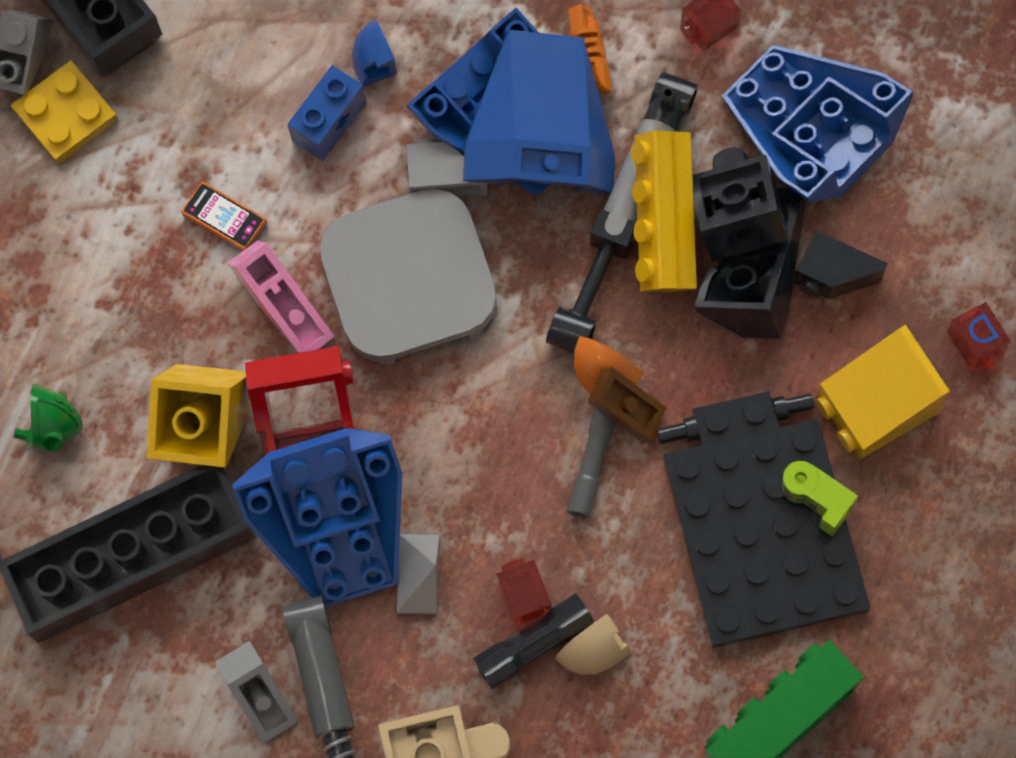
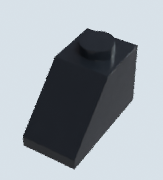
(836, 268)

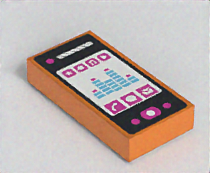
(224, 216)

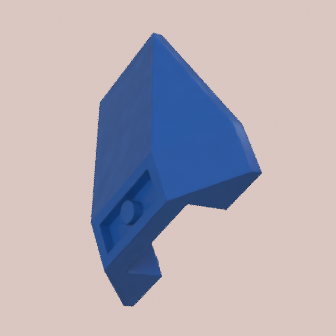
(453, 98)
(541, 118)
(817, 118)
(329, 511)

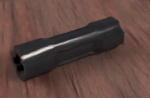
(531, 642)

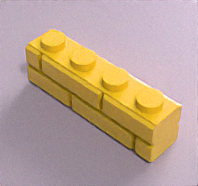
(664, 211)

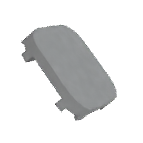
(408, 275)

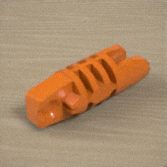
(585, 25)

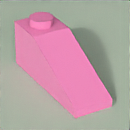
(280, 297)

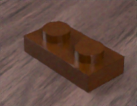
(626, 404)

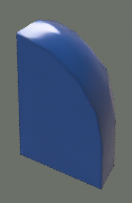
(372, 55)

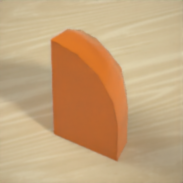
(593, 356)

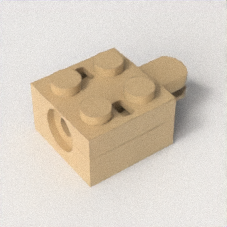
(443, 738)

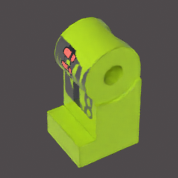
(820, 492)

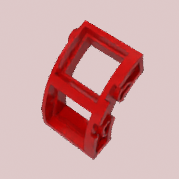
(293, 372)

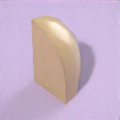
(594, 649)

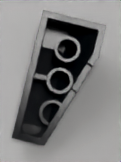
(754, 288)

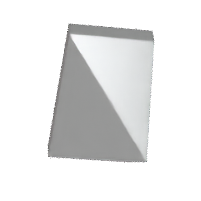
(418, 574)

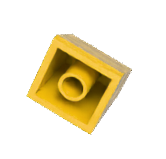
(882, 394)
(196, 414)

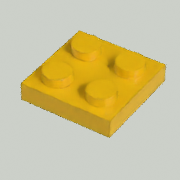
(64, 112)

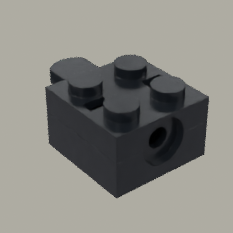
(738, 204)

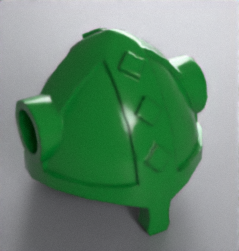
(52, 420)

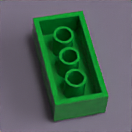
(790, 708)

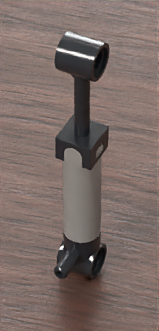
(615, 223)

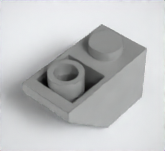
(21, 48)

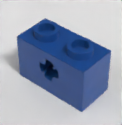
(327, 113)

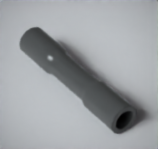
(586, 482)

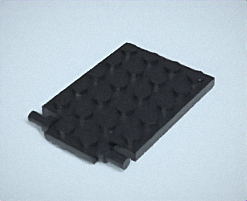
(751, 549)

